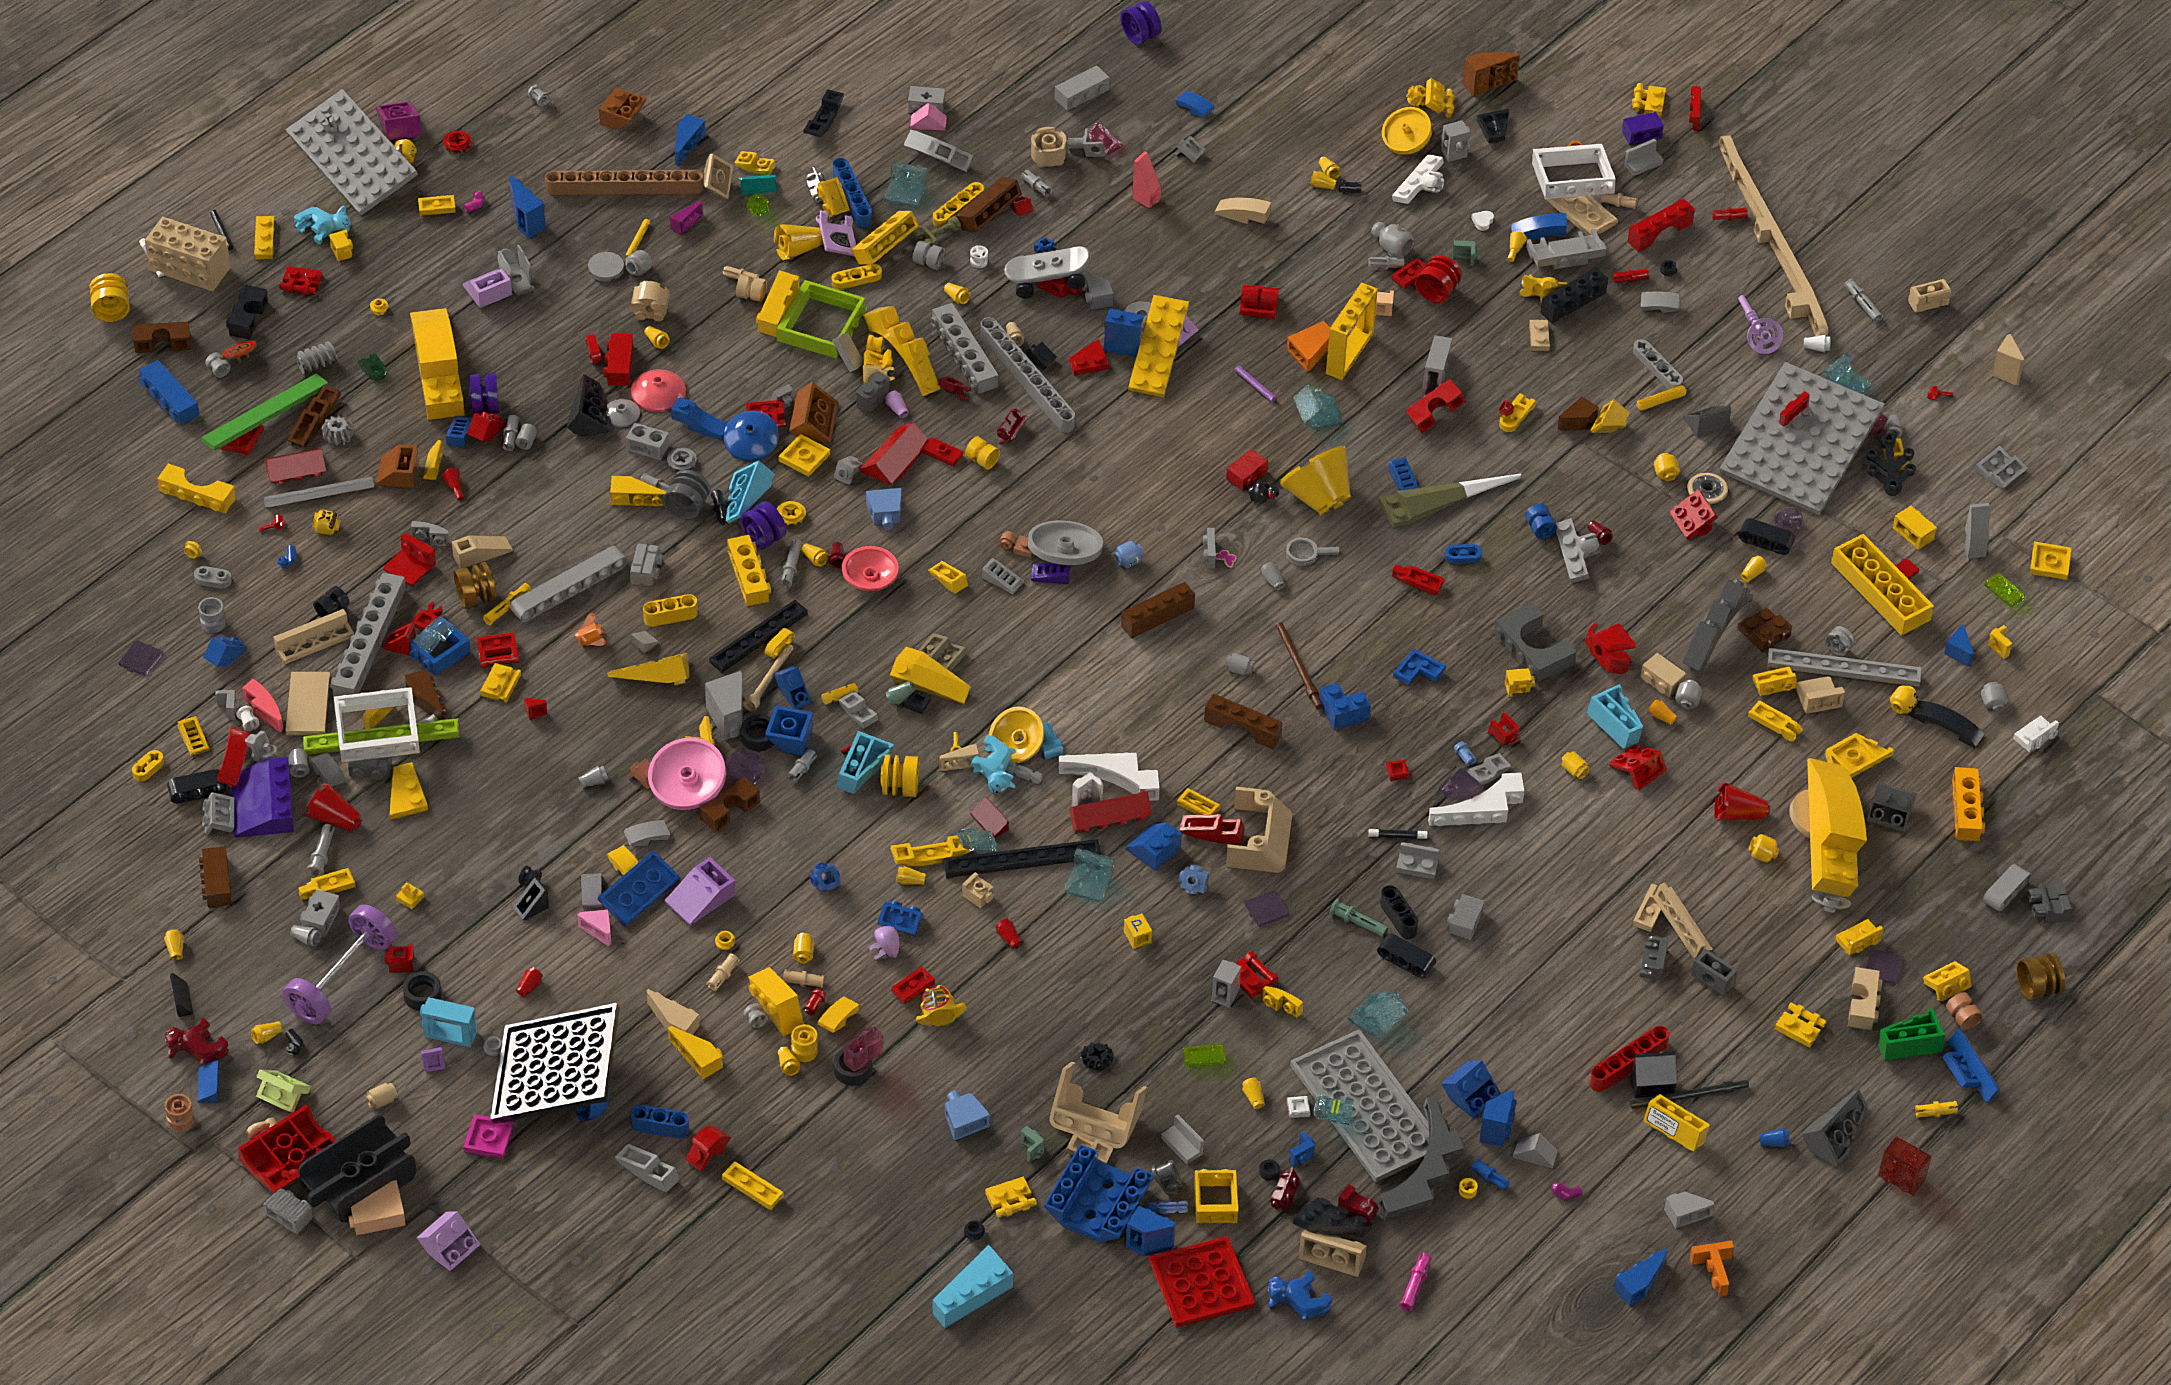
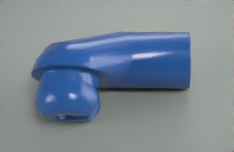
(287, 561)

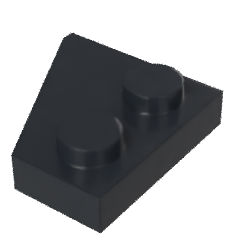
(1494, 125)

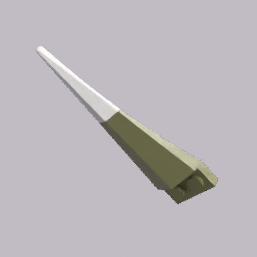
(1414, 504)

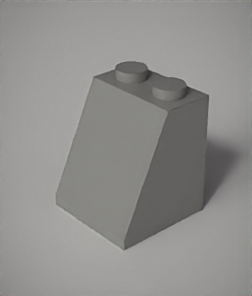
(725, 704)

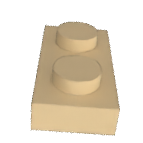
(1539, 335)

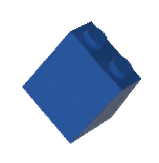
(1123, 332)

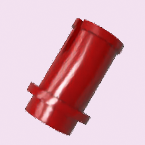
(815, 1000)

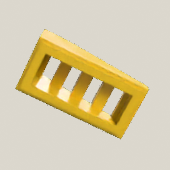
(189, 723)

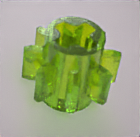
(758, 204)

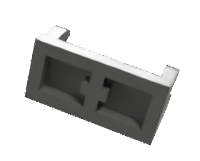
(1654, 958)

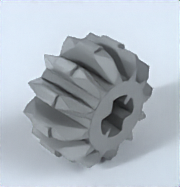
(337, 430)

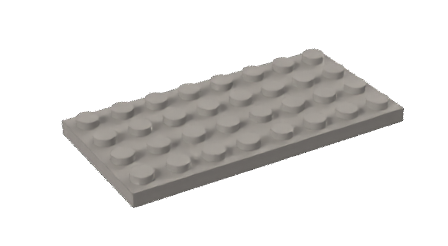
(1385, 1123)

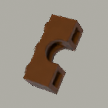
(147, 335)
(739, 794)

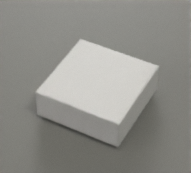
(1298, 1107)

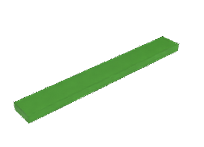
(264, 412)

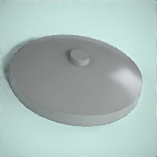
(1065, 542)

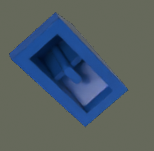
(1959, 647)

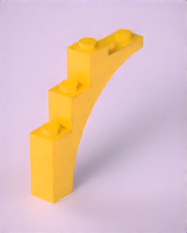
(912, 349)

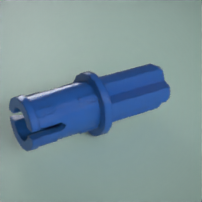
(1490, 1174)

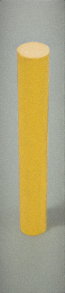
(638, 237)

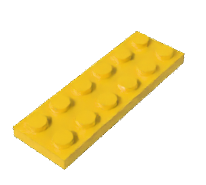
(1158, 346)

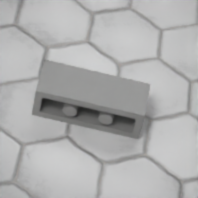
(1081, 88)

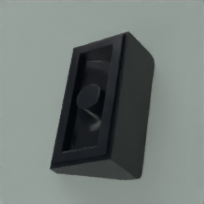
(181, 996)

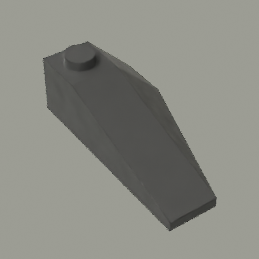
(1835, 1129)

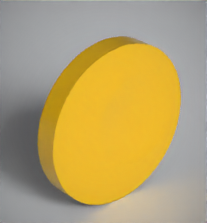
(1407, 130)

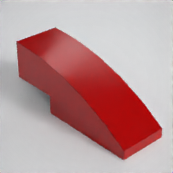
(1213, 828)

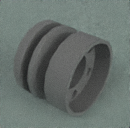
(686, 494)

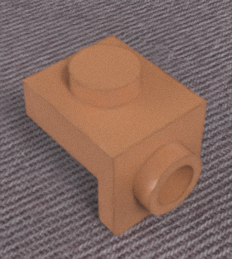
(640, 772)

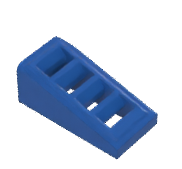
(460, 439)
(1399, 466)

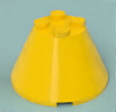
(1322, 482)

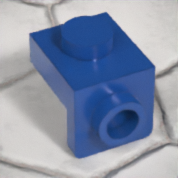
(1303, 1151)

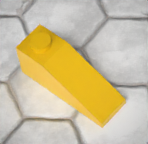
(697, 1052)

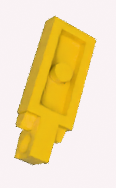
(330, 883)

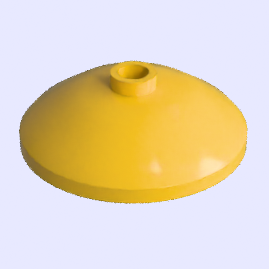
(1014, 724)

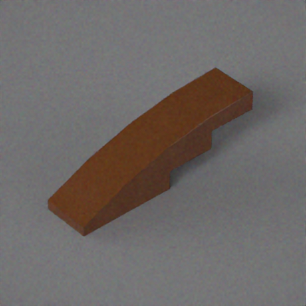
(315, 416)

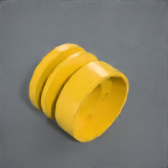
(109, 297)
(900, 775)

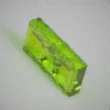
(2004, 590)
(1204, 1055)

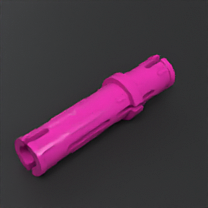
(1418, 1274)

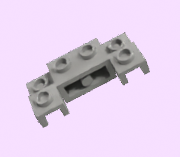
(1567, 252)

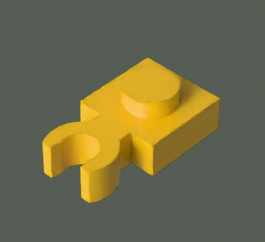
(869, 370)

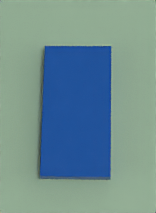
(639, 888)

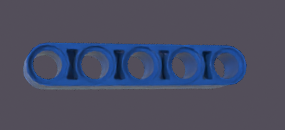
(854, 195)

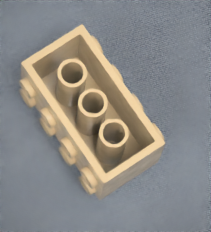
(187, 253)

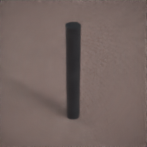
(220, 227)

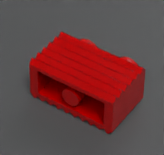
(1247, 469)

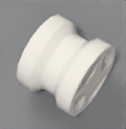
(979, 256)

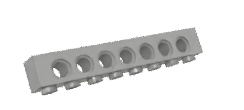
(368, 635)

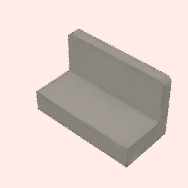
(1642, 158)
(1183, 1140)

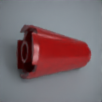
(1739, 805)
(331, 808)

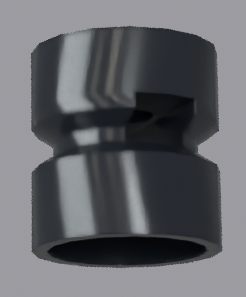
(333, 601)

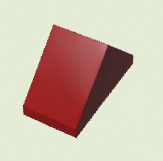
(399, 639)

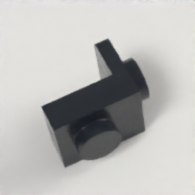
(1041, 355)

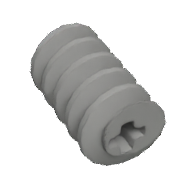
(315, 356)

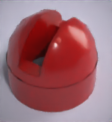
(1506, 408)

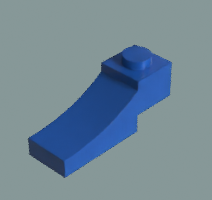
(697, 419)

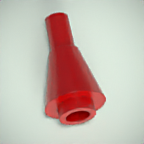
(452, 478)

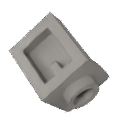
(1190, 148)

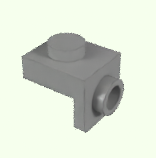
(847, 468)
(228, 699)

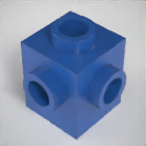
(831, 876)

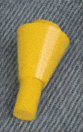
(1517, 240)

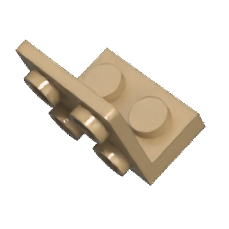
(1819, 695)

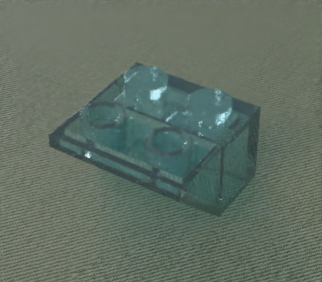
(1317, 408)
(1378, 1013)

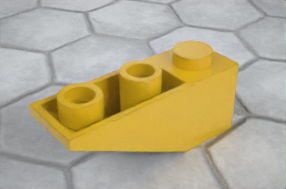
(631, 491)

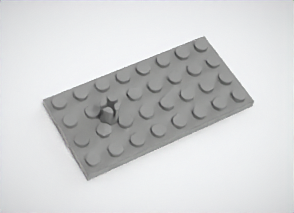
(351, 152)

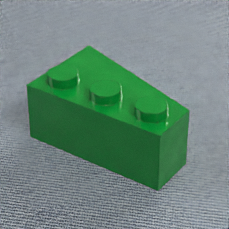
(1912, 1038)

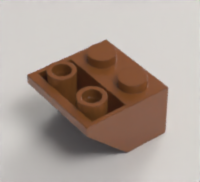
(620, 108)
(399, 467)

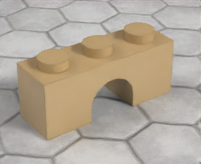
(1863, 1012)

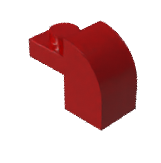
(706, 1143)

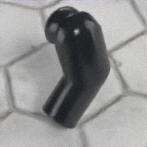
(296, 1042)

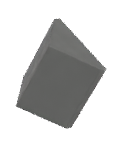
(1709, 419)

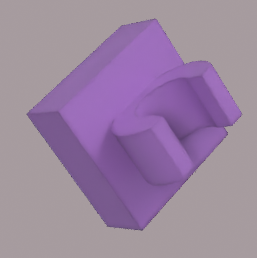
(433, 1059)

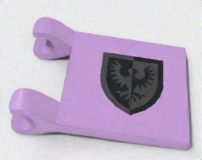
(837, 237)

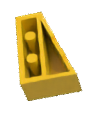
(777, 302)
(777, 1000)

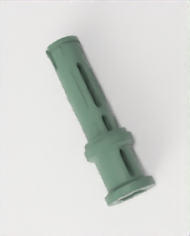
(1350, 914)

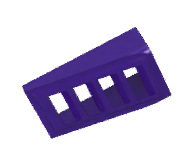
(1061, 576)

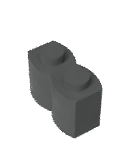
(873, 392)

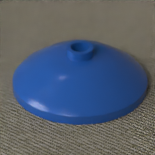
(751, 444)

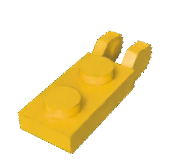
(1775, 720)

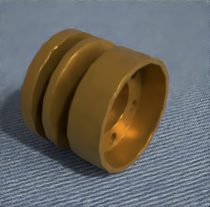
(479, 584)
(2040, 976)

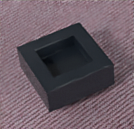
(917, 702)

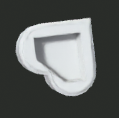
(1482, 220)

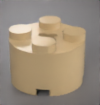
(1048, 147)
(650, 301)

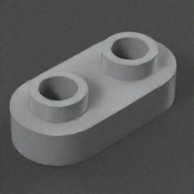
(212, 577)

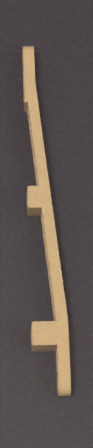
(1804, 301)

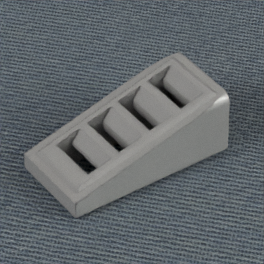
(994, 568)

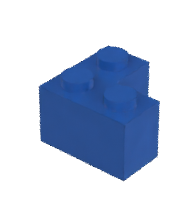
(1343, 709)

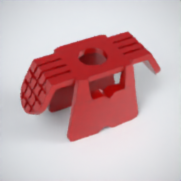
(1610, 645)

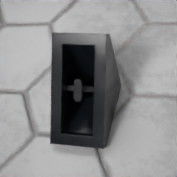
(532, 900)

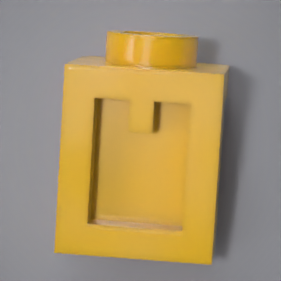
(1999, 642)

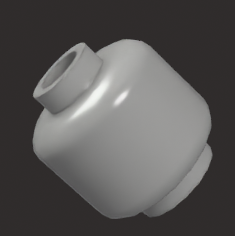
(638, 263)
(1688, 694)
(1994, 696)

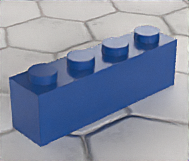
(168, 392)

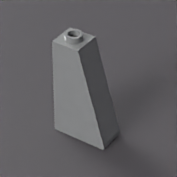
(1436, 364)

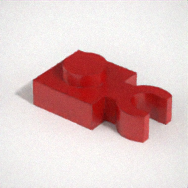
(424, 617)

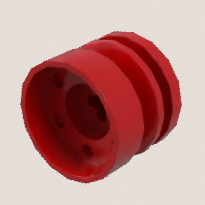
(1438, 278)

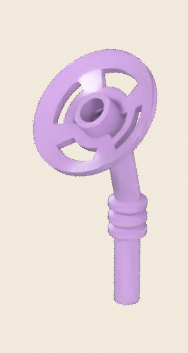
(1762, 331)

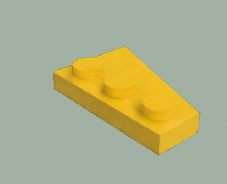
(406, 792)

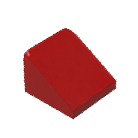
(1022, 206)
(535, 707)

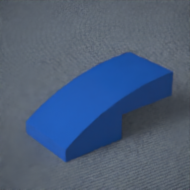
(1198, 105)

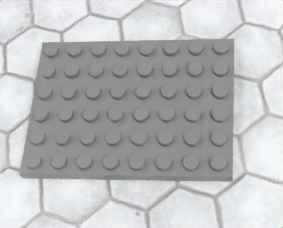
(1813, 450)

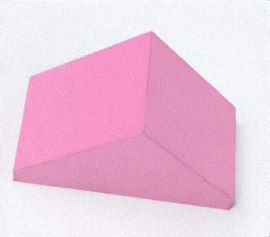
(928, 119)
(596, 924)

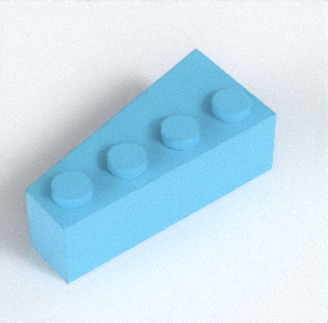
(973, 1287)

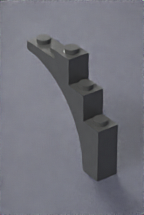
(1709, 632)
(1416, 1191)

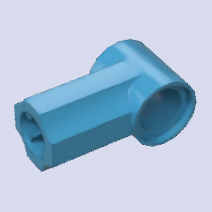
(1051, 745)

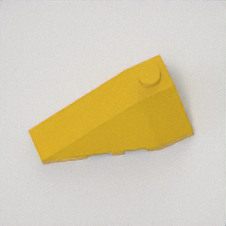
(667, 670)
(928, 676)

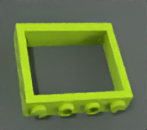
(826, 295)

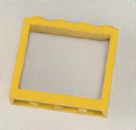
(1344, 350)

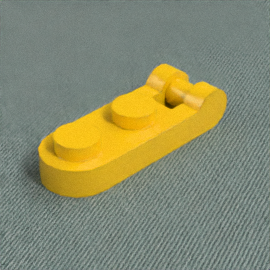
(1522, 407)

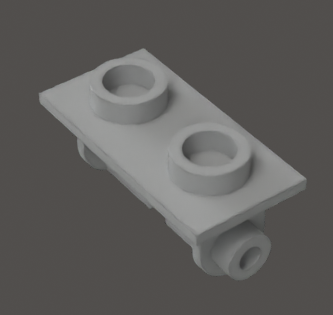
(812, 180)

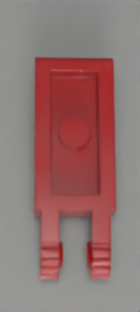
(1695, 106)

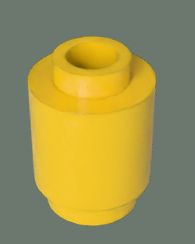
(1575, 765)
(803, 948)

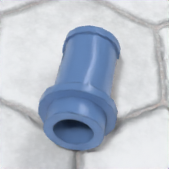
(1463, 751)

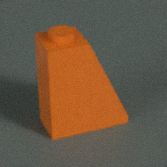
(1309, 345)

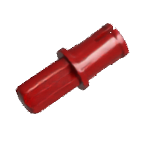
(1730, 214)
(1631, 275)

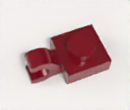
(952, 385)

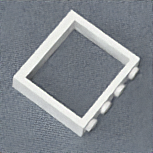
(1569, 156)
(381, 747)

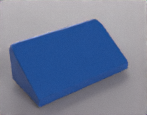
(209, 1082)

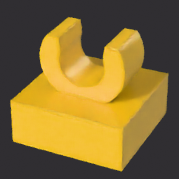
(409, 895)

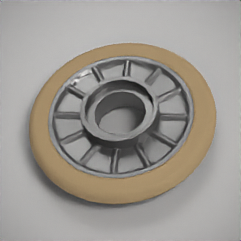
(1718, 485)

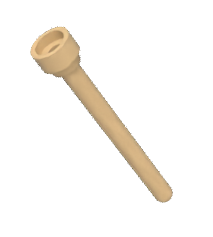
(752, 701)

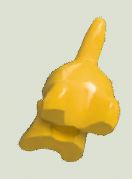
(1539, 286)

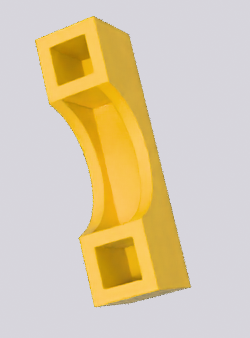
(215, 496)

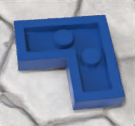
(1416, 664)

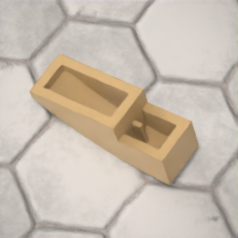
(1244, 209)

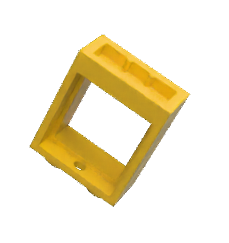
(1216, 1213)

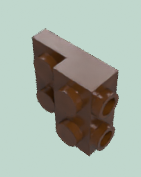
(1765, 629)

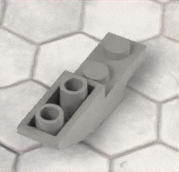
(938, 150)

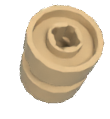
(751, 288)

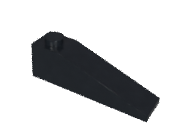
(588, 411)

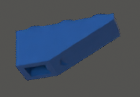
(689, 133)
(1637, 1281)

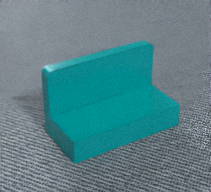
(758, 184)

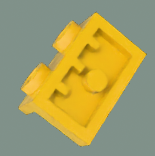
(1859, 937)
(1948, 980)

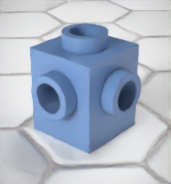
(1201, 879)

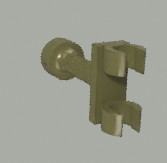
(920, 233)

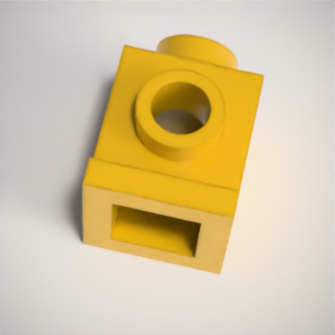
(341, 245)
(1519, 681)

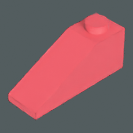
(1145, 181)

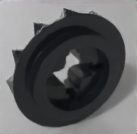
(1094, 1062)

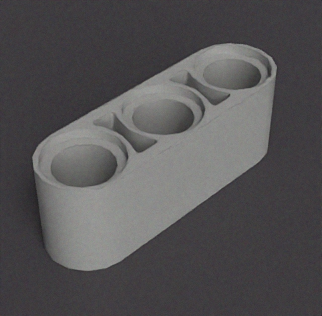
(2006, 887)

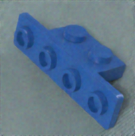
(1968, 1067)

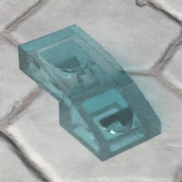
(433, 633)
(976, 840)

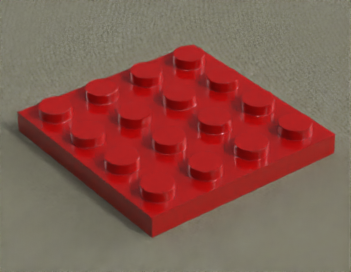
(1201, 1281)

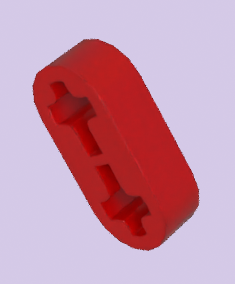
(593, 348)

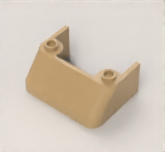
(1268, 851)
(1089, 1121)

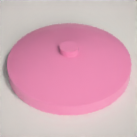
(687, 773)

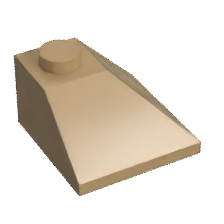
(718, 176)

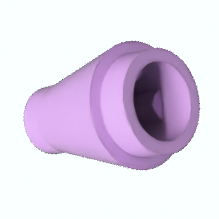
(896, 403)

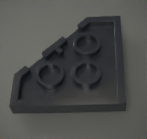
(1326, 1216)

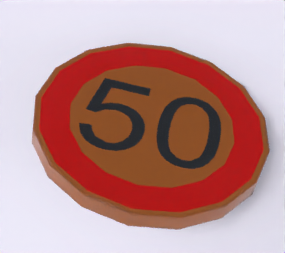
(239, 350)

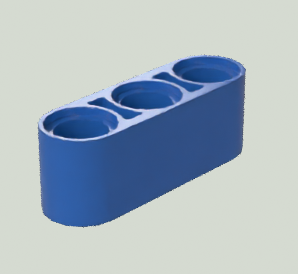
(647, 1119)

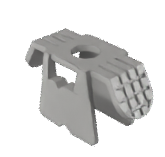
(508, 262)

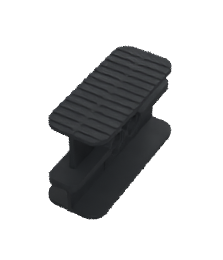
(372, 1144)

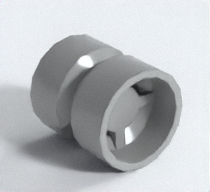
(928, 255)
(212, 615)

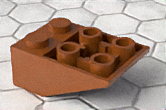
(1489, 71)

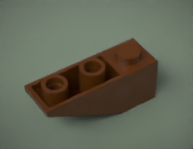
(425, 694)

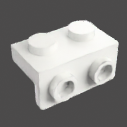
(1087, 790)

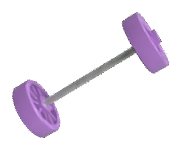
(308, 1000)

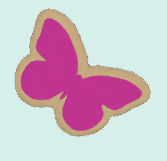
(1227, 557)

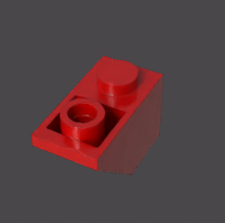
(485, 426)

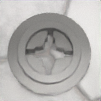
(684, 454)

